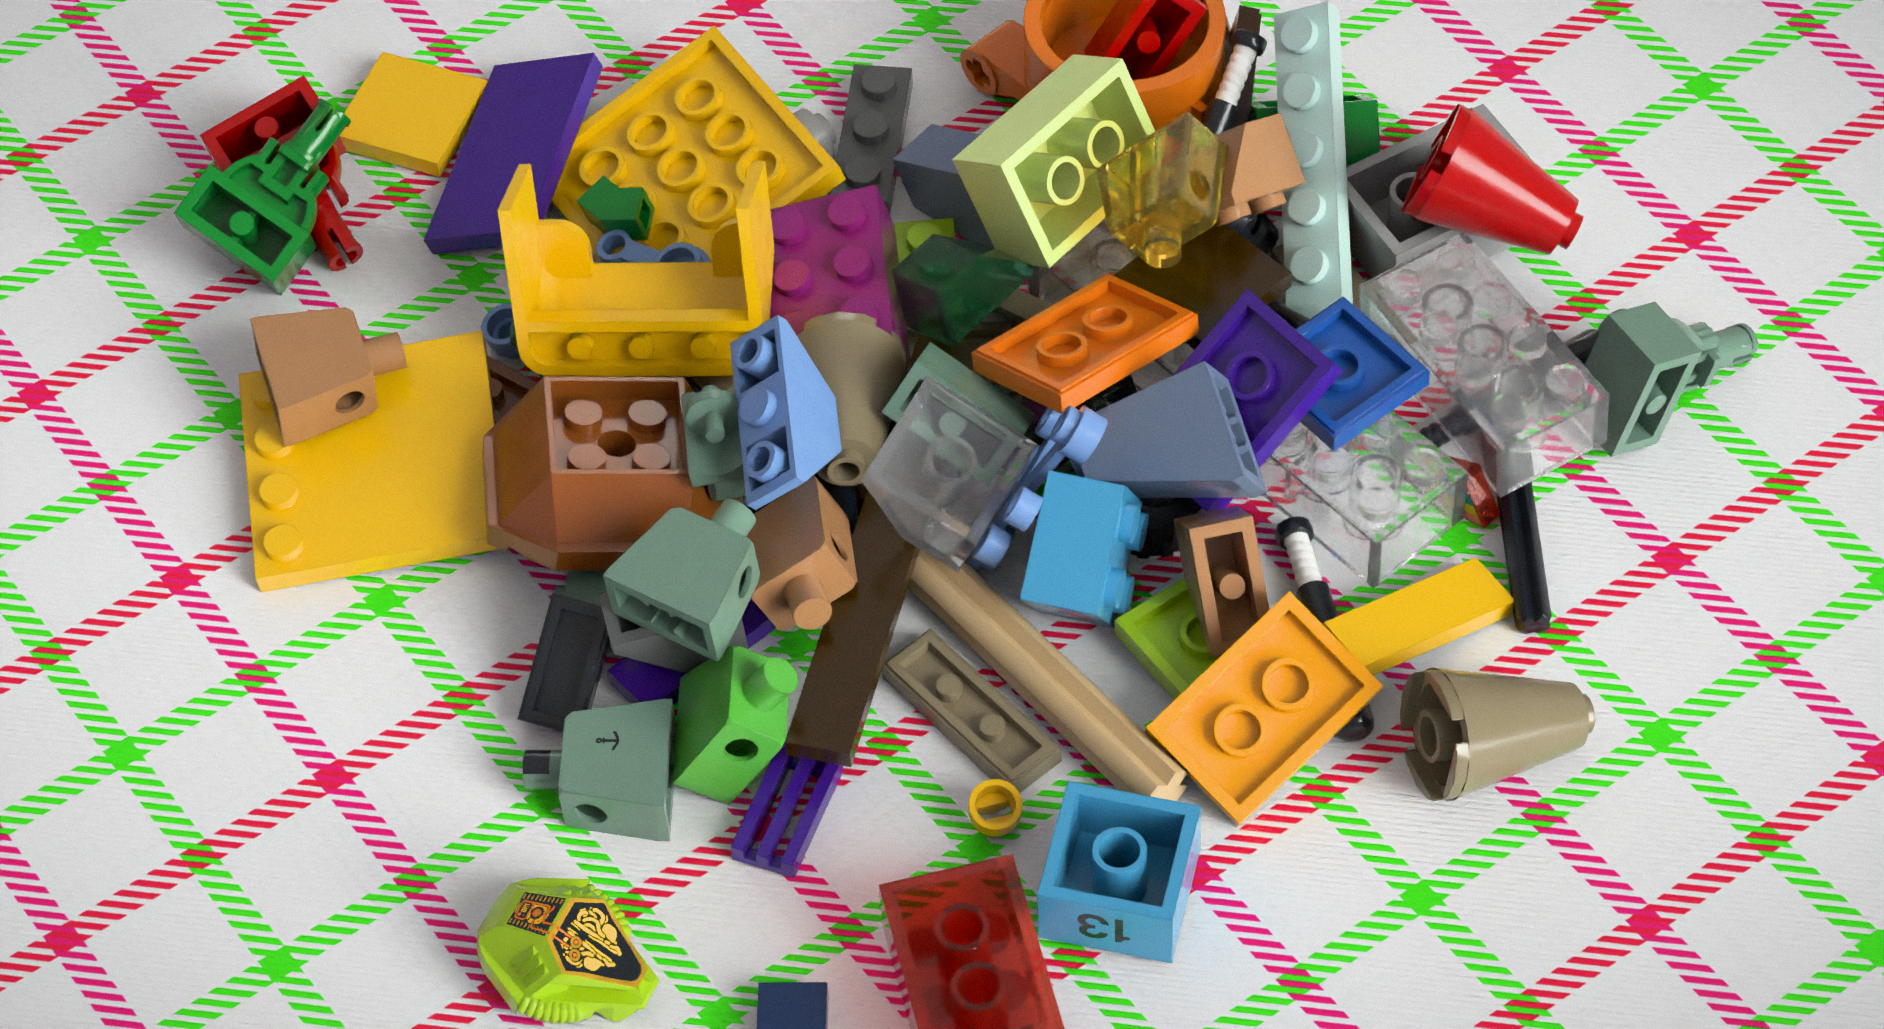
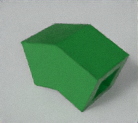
(618, 208)

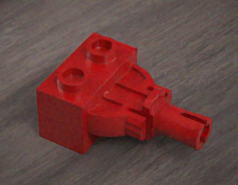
(281, 117)

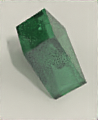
(954, 285)

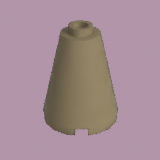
(863, 373)
(1487, 727)

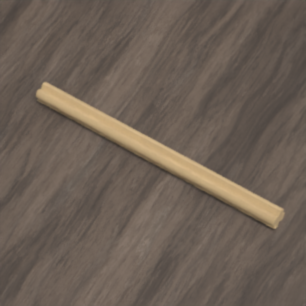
(1039, 672)

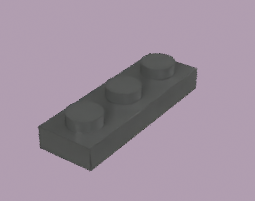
(874, 128)

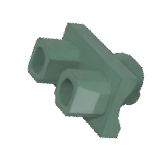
(714, 442)

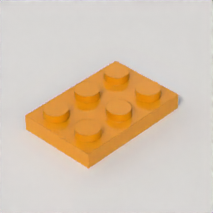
(1264, 708)

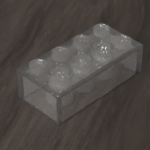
(1496, 368)

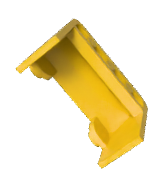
(634, 315)

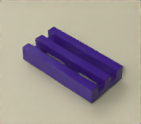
(759, 809)

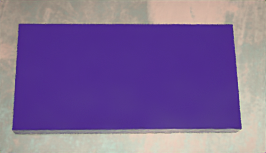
(522, 118)

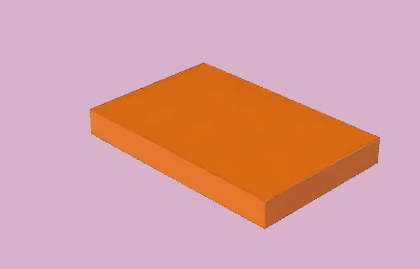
(1085, 343)

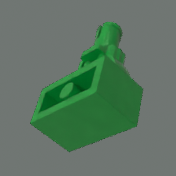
(267, 202)

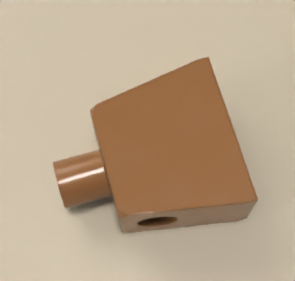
(321, 369)
(802, 557)

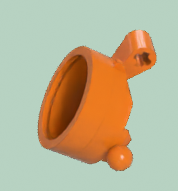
(1019, 57)

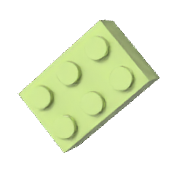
(1040, 160)

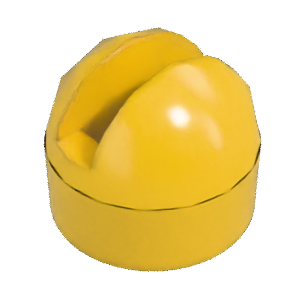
(992, 797)

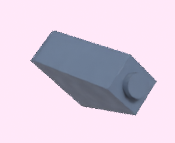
(935, 182)
(1177, 441)

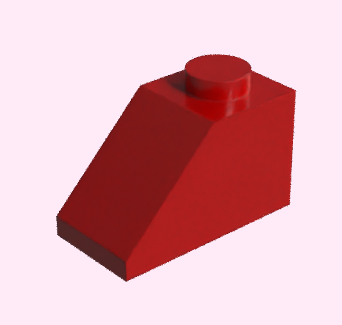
(1146, 33)

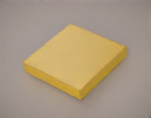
(411, 113)

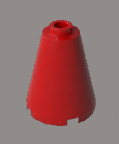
(1490, 188)

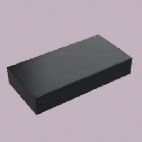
(565, 662)

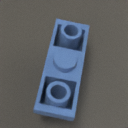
(782, 412)

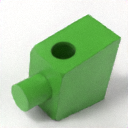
(730, 721)

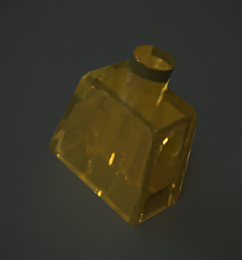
(1164, 190)

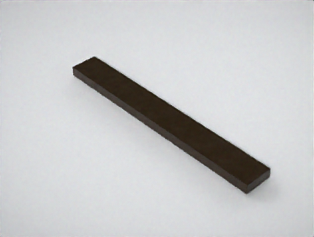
(860, 628)

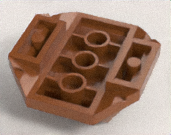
(588, 469)

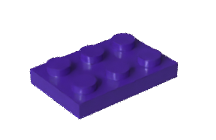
(1270, 371)

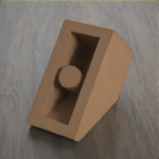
(1222, 574)

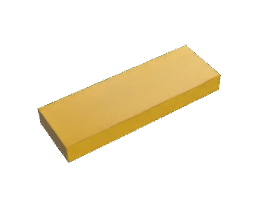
(1422, 616)

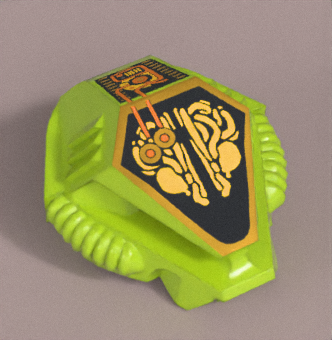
(563, 952)

